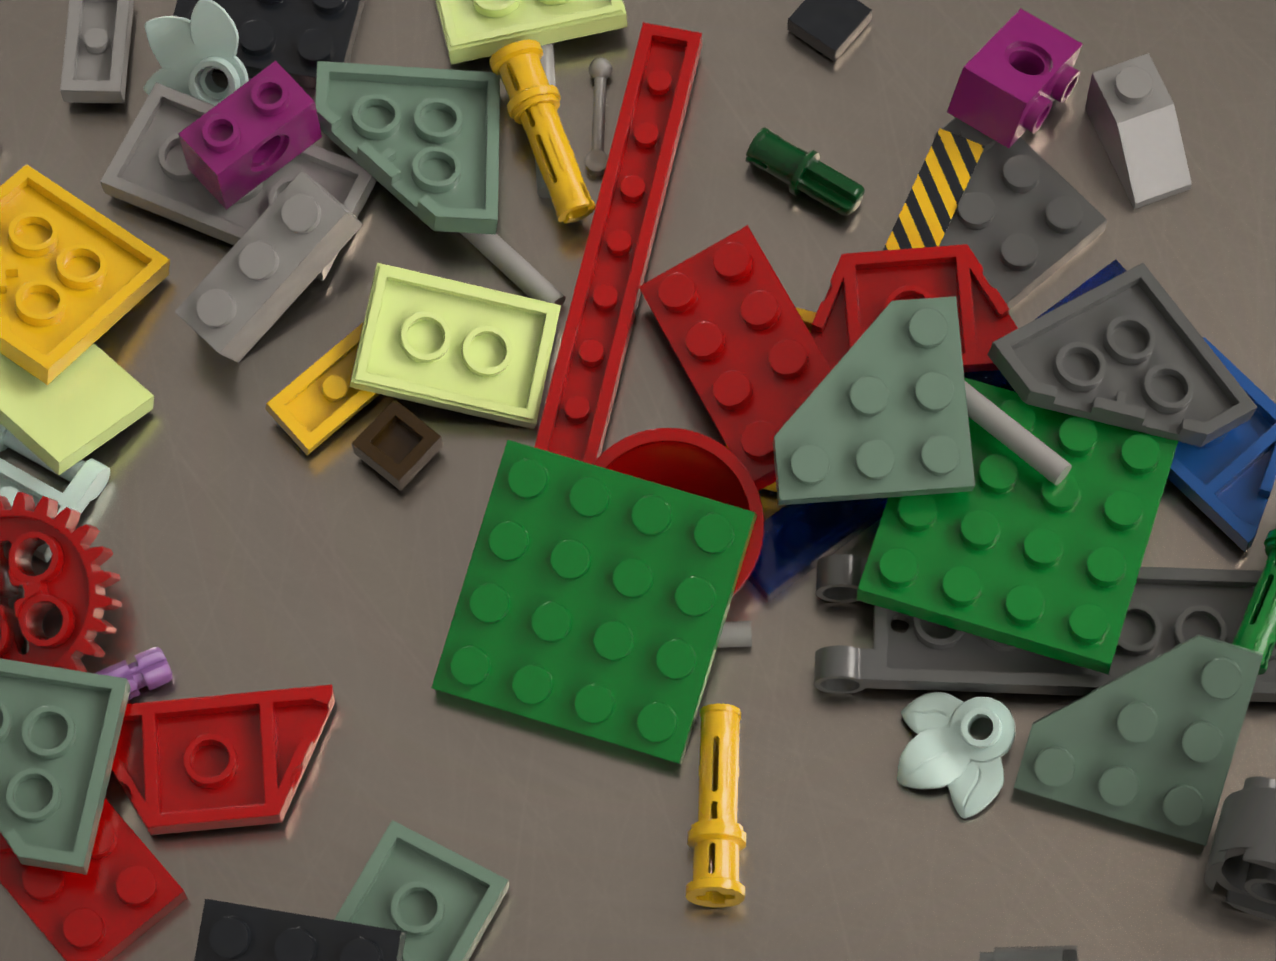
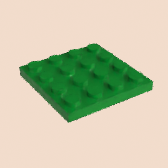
(1026, 555)
(594, 601)

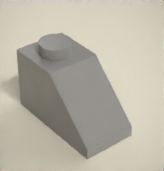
(1139, 130)

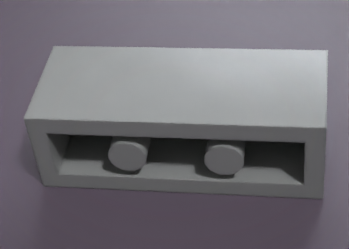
(268, 267)

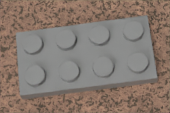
(155, 176)

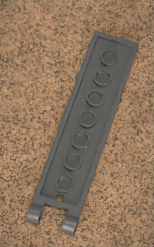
(1163, 612)

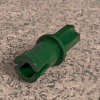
(804, 172)

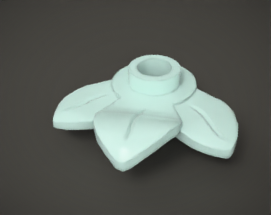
(192, 50)
(949, 755)

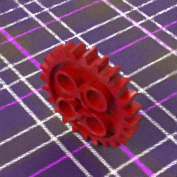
(70, 583)

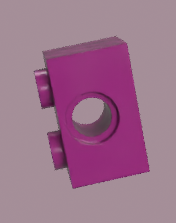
(1016, 79)
(250, 135)

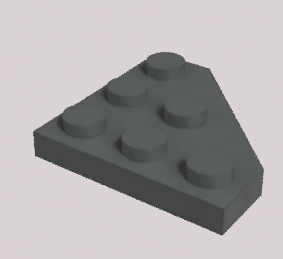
(1019, 216)
(1125, 362)

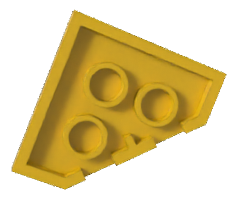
(64, 274)

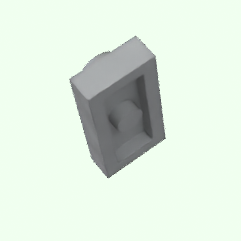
(96, 51)

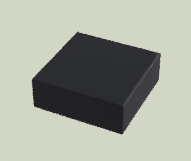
(829, 24)

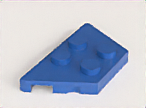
(1235, 471)

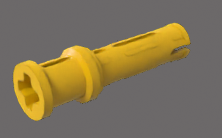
(535, 107)
(717, 834)

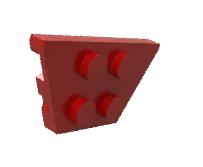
(870, 280)
(219, 757)

